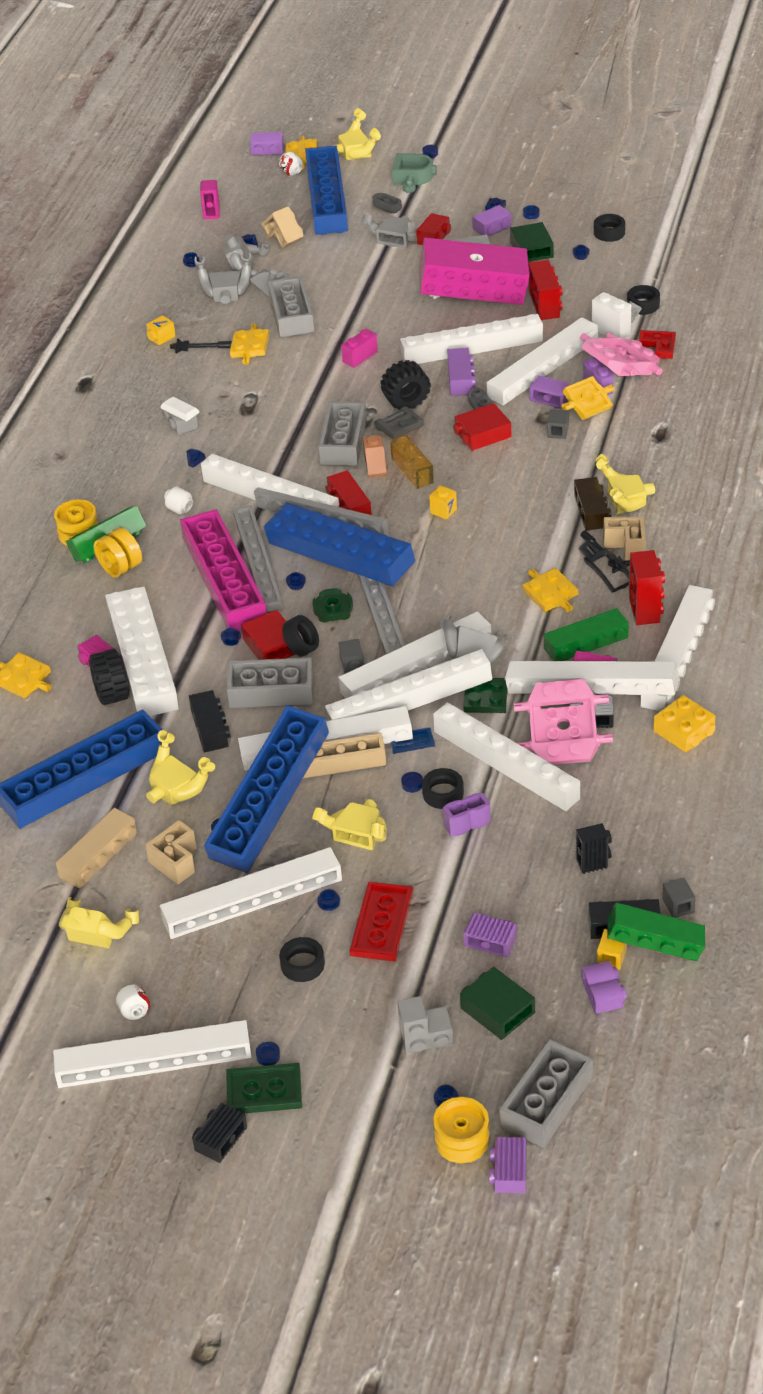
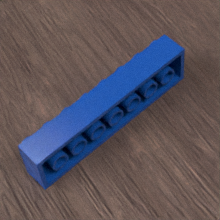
(326, 190)
(340, 544)
(80, 769)
(266, 789)

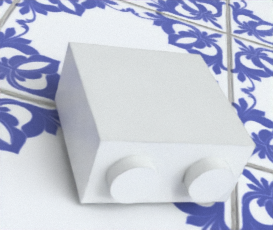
(611, 315)

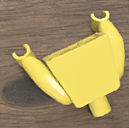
(354, 143)
(624, 490)
(172, 778)
(355, 824)
(94, 926)

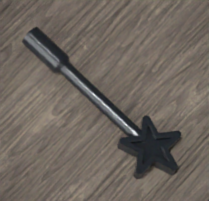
(184, 345)
(615, 568)

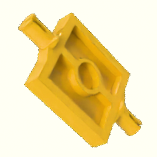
(299, 147)
(249, 343)
(587, 398)
(550, 590)
(24, 675)

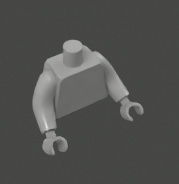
(392, 231)
(236, 246)
(225, 285)
(465, 640)

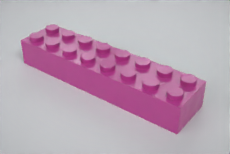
(222, 568)

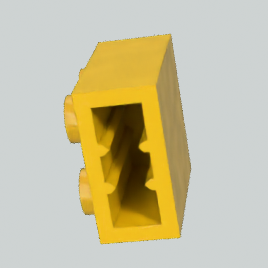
(684, 723)

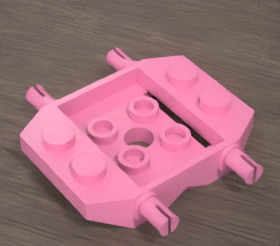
(613, 354)
(580, 739)

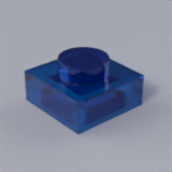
(493, 202)
(250, 239)

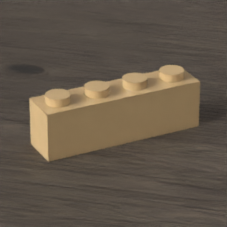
(348, 755)
(96, 848)

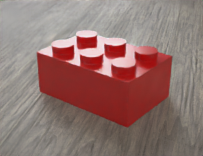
(545, 289)
(646, 587)

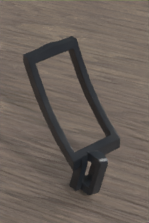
(590, 558)

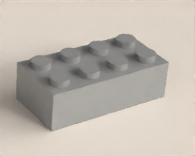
(291, 306)
(342, 433)
(270, 682)
(546, 1093)

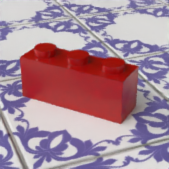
(348, 492)

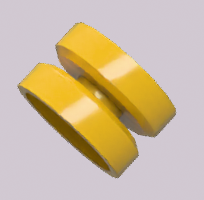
(73, 518)
(117, 552)
(461, 1130)

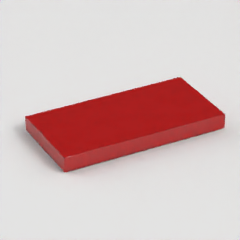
(381, 921)

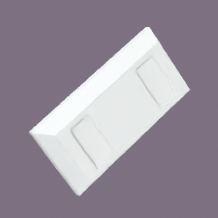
(179, 408)

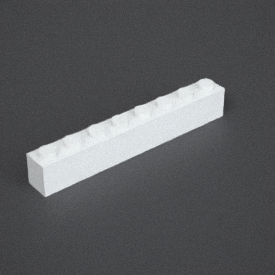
(477, 338)
(540, 361)
(245, 480)
(682, 638)
(407, 660)
(600, 676)
(417, 688)
(392, 723)
(507, 756)
(250, 892)
(151, 1053)

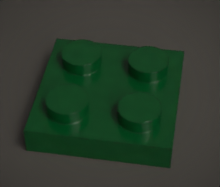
(487, 697)

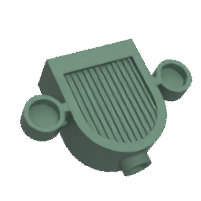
(412, 170)

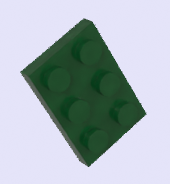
(264, 1088)

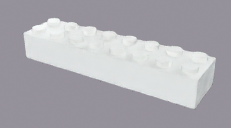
(141, 651)

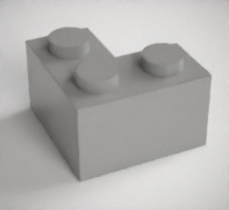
(423, 1028)

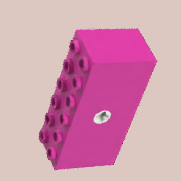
(473, 271)

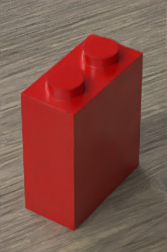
(482, 426)
(266, 637)

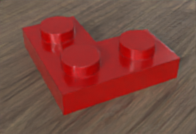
(662, 340)

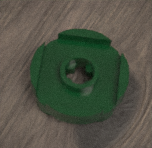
(342, 605)

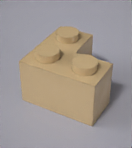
(283, 226)
(624, 533)
(172, 852)

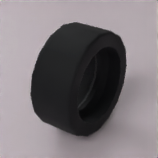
(609, 234)
(645, 292)
(293, 639)
(442, 776)
(306, 972)

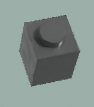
(558, 424)
(351, 655)
(678, 897)

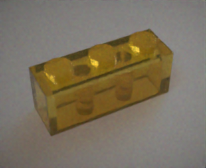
(412, 461)

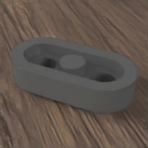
(387, 202)
(478, 398)

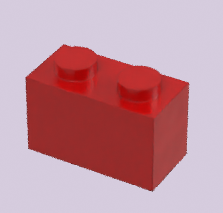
(435, 227)

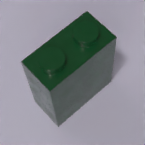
(533, 238)
(497, 1003)

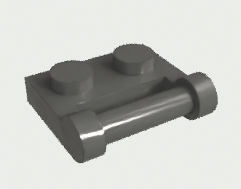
(399, 423)

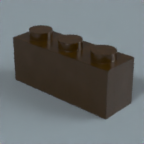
(591, 502)

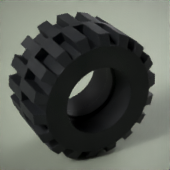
(397, 377)
(108, 676)

